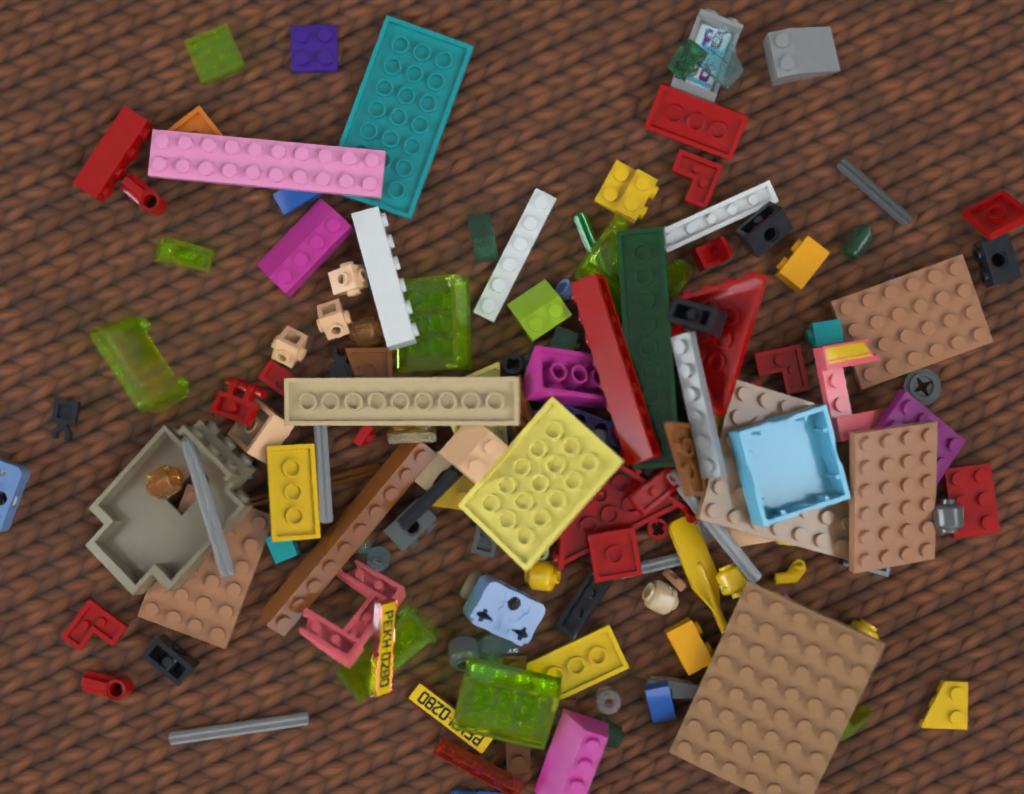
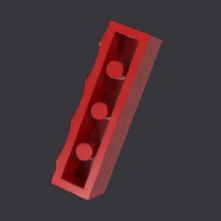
(114, 154)

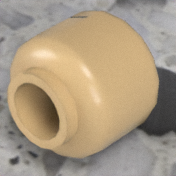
(660, 597)

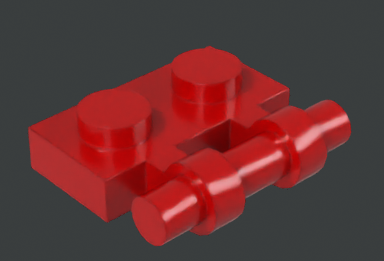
(235, 408)

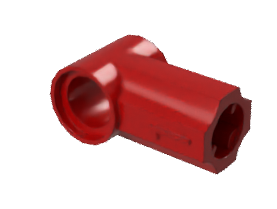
(143, 195)
(105, 684)

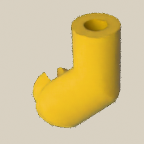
(793, 573)

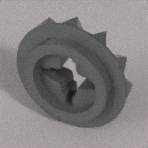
(932, 389)

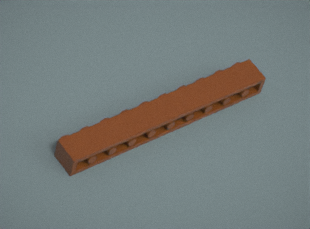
(346, 535)

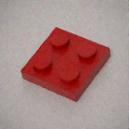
(995, 215)
(614, 554)

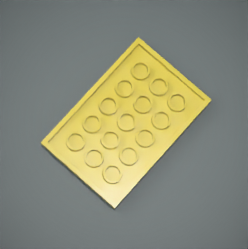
(540, 483)

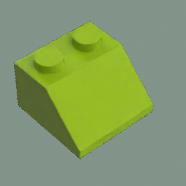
(539, 310)

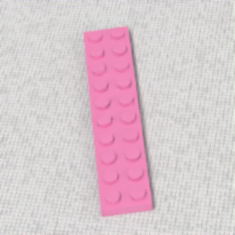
(267, 164)

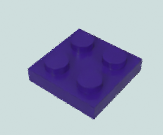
(314, 49)

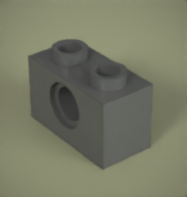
(410, 539)

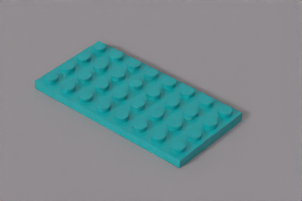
(406, 108)

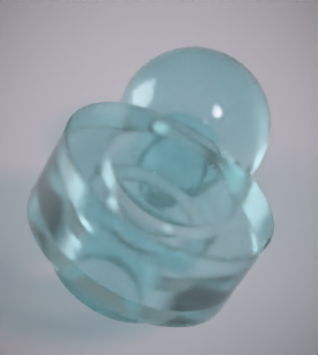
(375, 553)

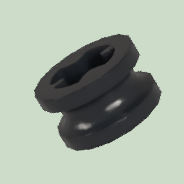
(512, 371)

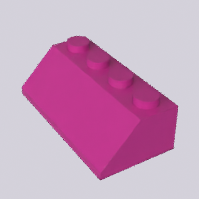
(305, 247)
(565, 376)
(572, 755)

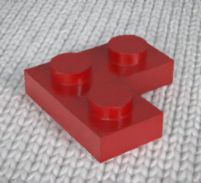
(703, 175)
(787, 362)
(94, 620)

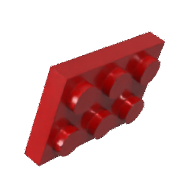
(974, 490)

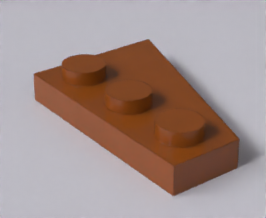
(370, 362)
(685, 458)

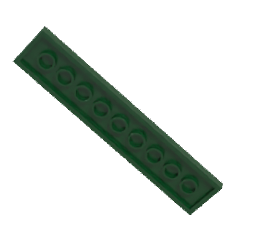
(646, 330)

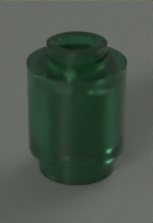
(858, 241)
(615, 732)

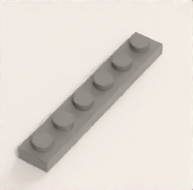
(698, 405)

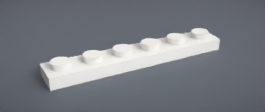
(719, 215)
(514, 255)

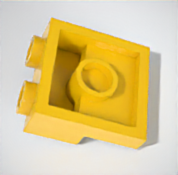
(627, 191)

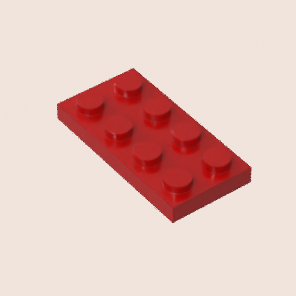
(696, 121)

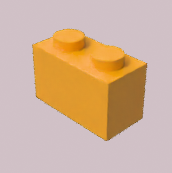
(802, 263)
(689, 646)

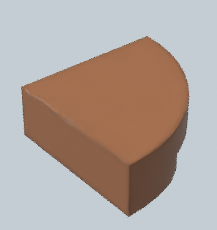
(674, 579)

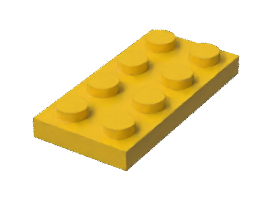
(293, 492)
(582, 661)

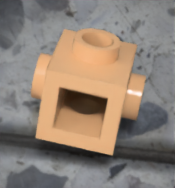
(348, 279)
(333, 319)
(289, 347)

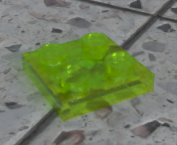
(214, 54)

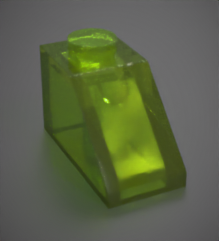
(184, 255)

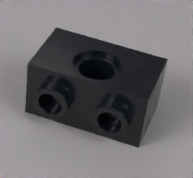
(764, 229)
(1007, 264)
(697, 317)
(170, 659)

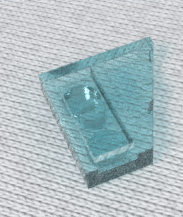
(722, 59)

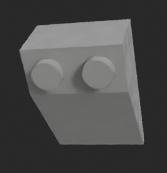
(800, 54)

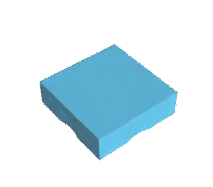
(788, 464)

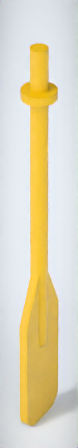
(697, 565)

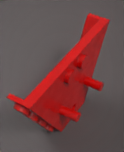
(725, 355)
(609, 513)

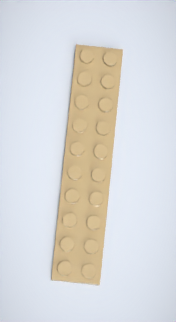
(402, 401)

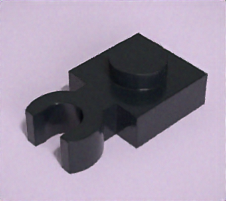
(340, 368)
(65, 414)

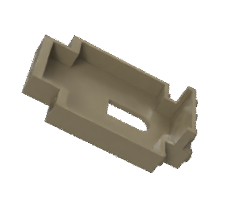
(149, 535)

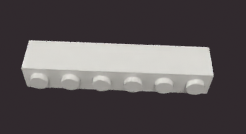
(384, 278)

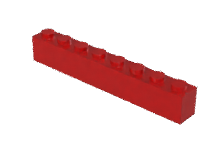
(615, 369)

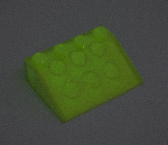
(443, 325)
(506, 703)

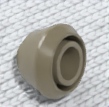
(470, 584)

